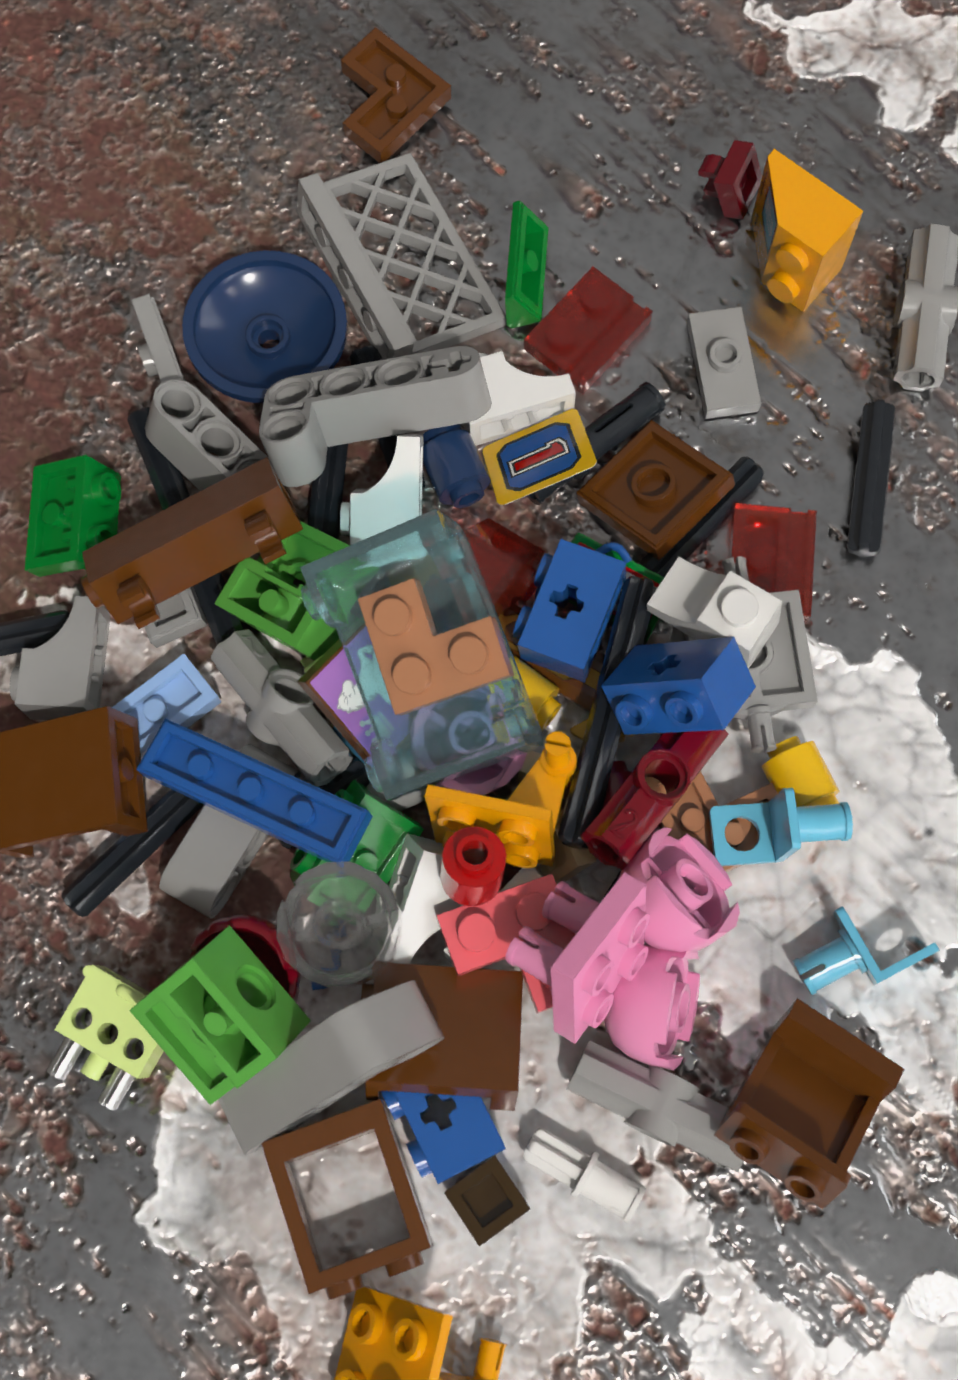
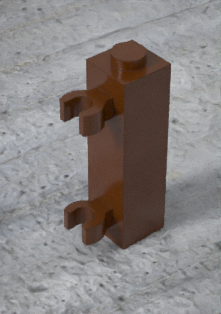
(190, 543)

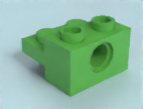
(270, 601)
(221, 1016)

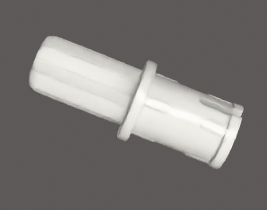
(584, 1174)

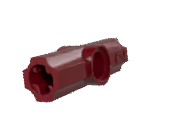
(636, 808)

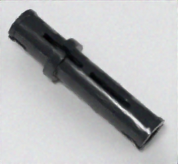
(614, 428)

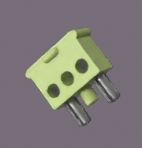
(109, 1001)

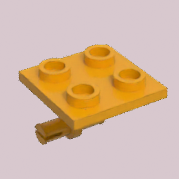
(524, 820)
(404, 1342)

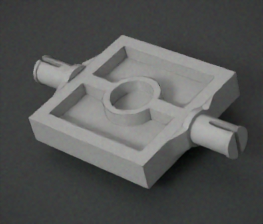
(780, 670)

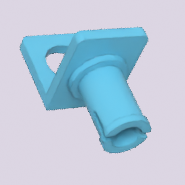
(779, 828)
(849, 954)

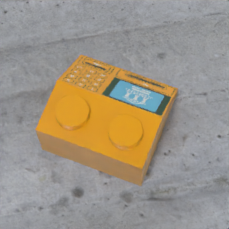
(800, 231)

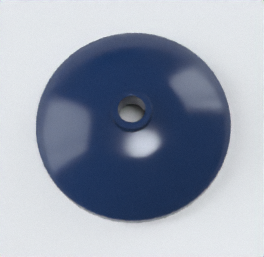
(262, 300)

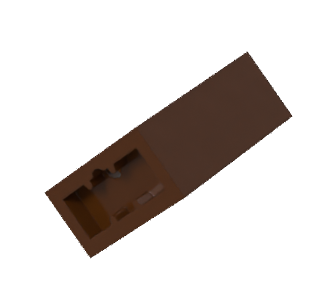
(325, 1135)

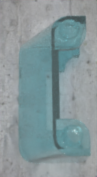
(449, 735)

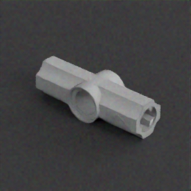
(926, 308)
(281, 708)
(653, 1103)

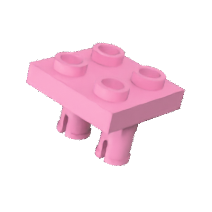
(598, 956)

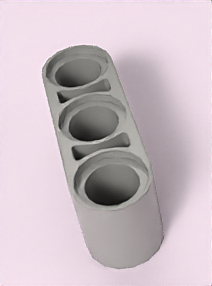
(195, 433)
(215, 853)

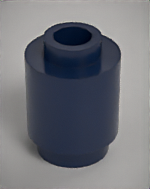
(454, 466)

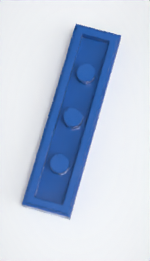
(255, 793)

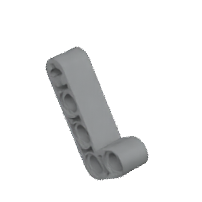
(366, 403)
(331, 1063)

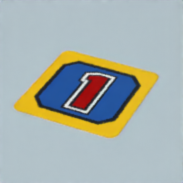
(538, 456)

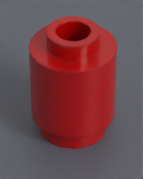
(468, 882)

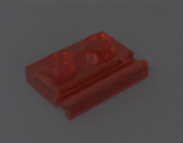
(587, 329)
(776, 548)

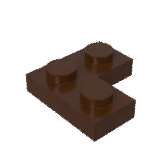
(401, 95)

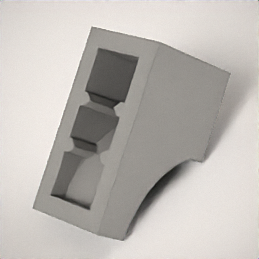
(66, 670)

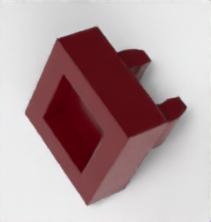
(733, 178)

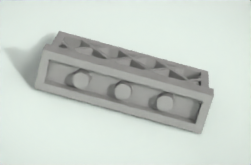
(355, 266)

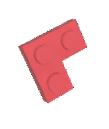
(484, 932)

